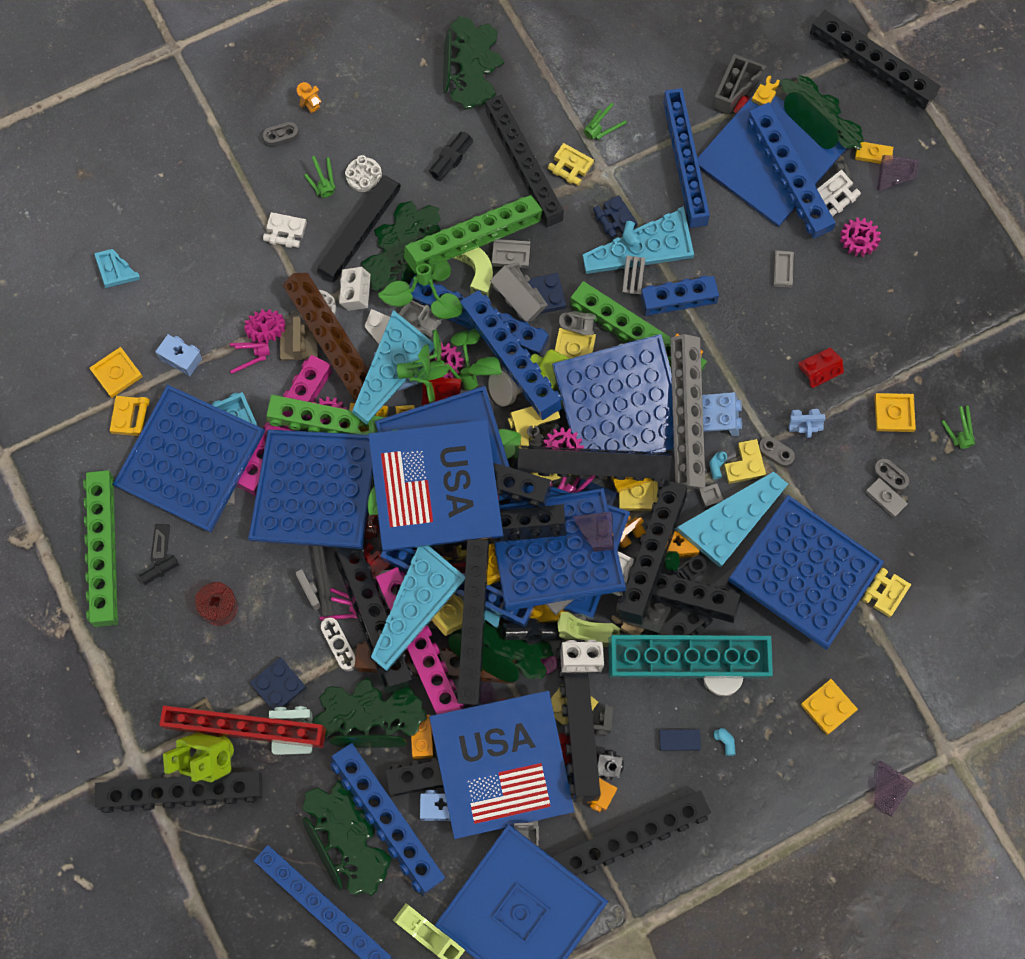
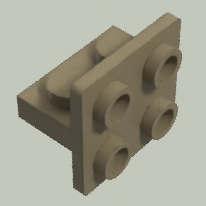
(297, 342)

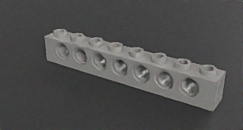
(687, 411)

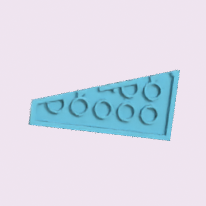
(659, 243)
(398, 345)
(726, 524)
(421, 596)

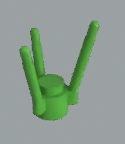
(593, 129)
(325, 188)
(965, 438)

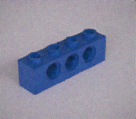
(672, 302)

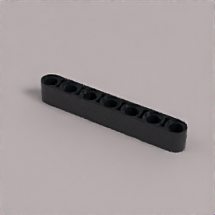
(358, 228)

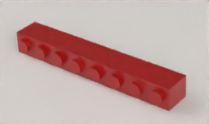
(243, 726)

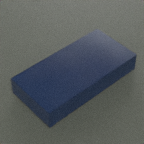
(680, 740)

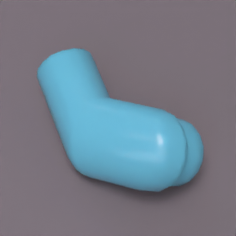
(629, 236)
(715, 464)
(727, 739)

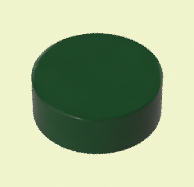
(672, 560)

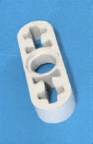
(327, 634)

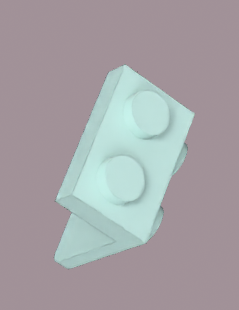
(300, 714)

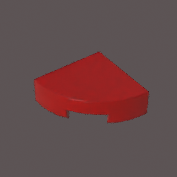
(743, 100)

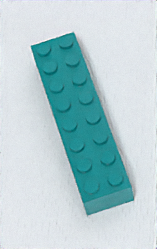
(689, 656)

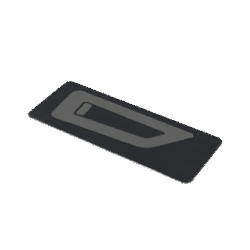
(160, 542)

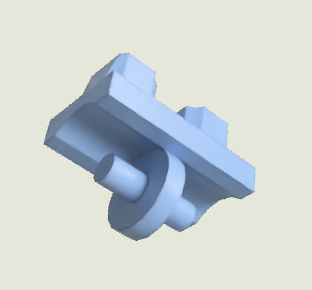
(806, 423)

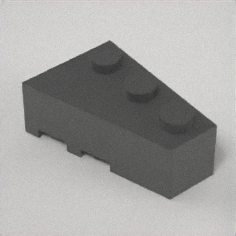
(738, 81)

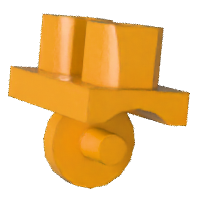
(309, 97)
(634, 526)

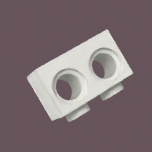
(354, 288)
(582, 662)

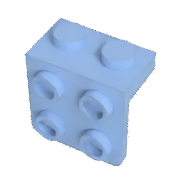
(722, 413)

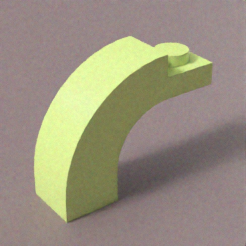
(483, 270)
(577, 629)
(427, 934)

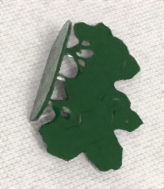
(474, 60)
(819, 115)
(395, 238)
(501, 653)
(366, 710)
(348, 833)

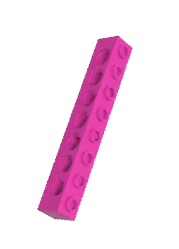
(311, 366)
(387, 582)

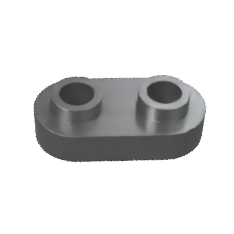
(280, 133)
(775, 453)
(892, 473)

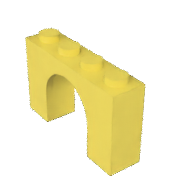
(527, 417)

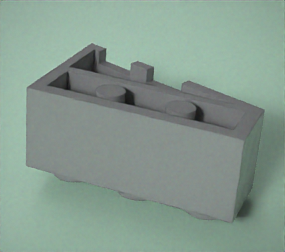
(518, 292)

